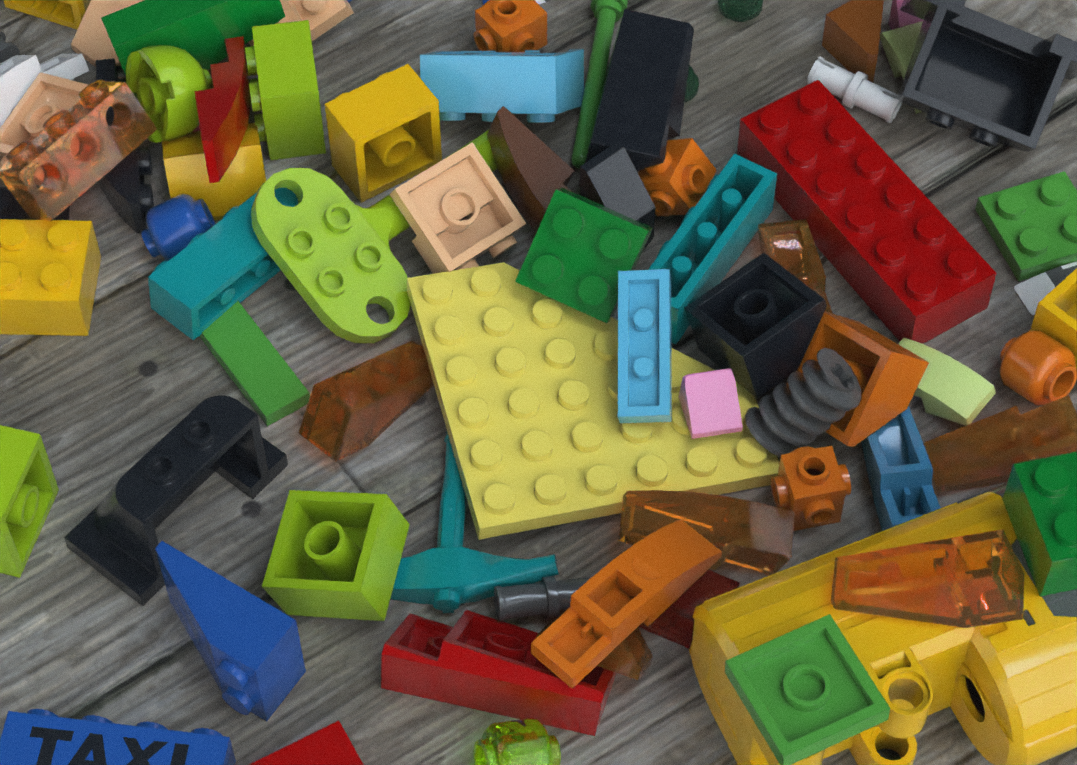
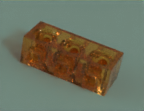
(98, 152)

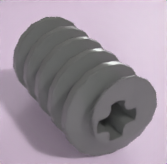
(805, 404)

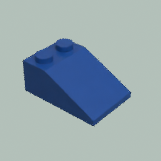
(242, 639)

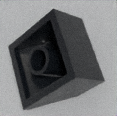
(757, 323)

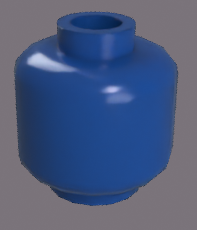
(175, 225)

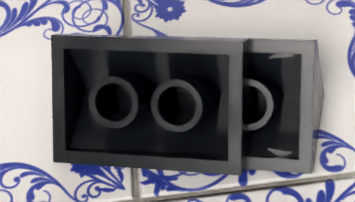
(643, 88)

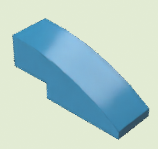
(899, 472)

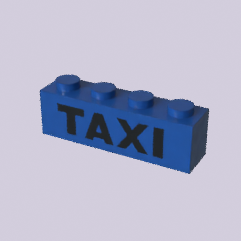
(53, 740)

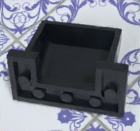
(984, 74)
(212, 438)

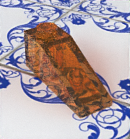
(938, 582)

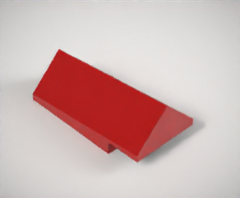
(490, 670)

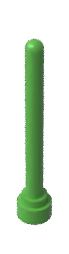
(606, 13)

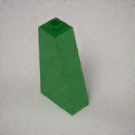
(189, 25)

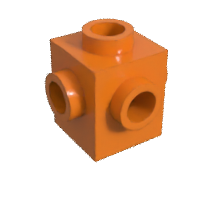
(510, 26)
(680, 179)
(811, 486)

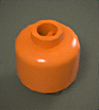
(1038, 367)

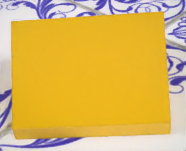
(188, 172)

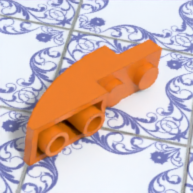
(621, 597)

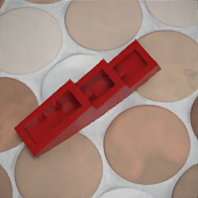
(225, 110)

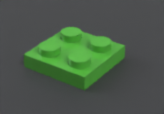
(1033, 224)
(806, 690)

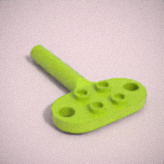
(339, 250)

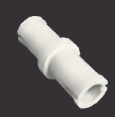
(855, 89)

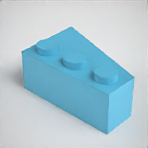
(519, 81)

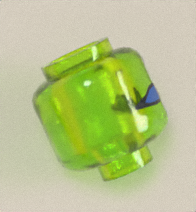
(517, 744)

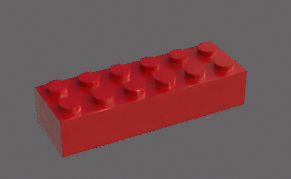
(867, 215)

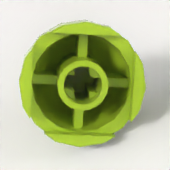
(166, 87)

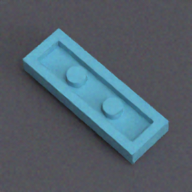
(644, 346)

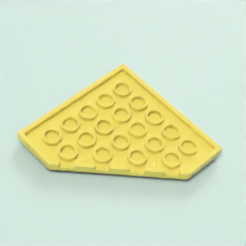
(537, 408)

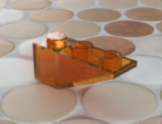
(365, 400)

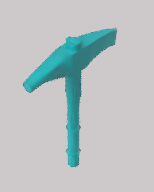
(456, 573)

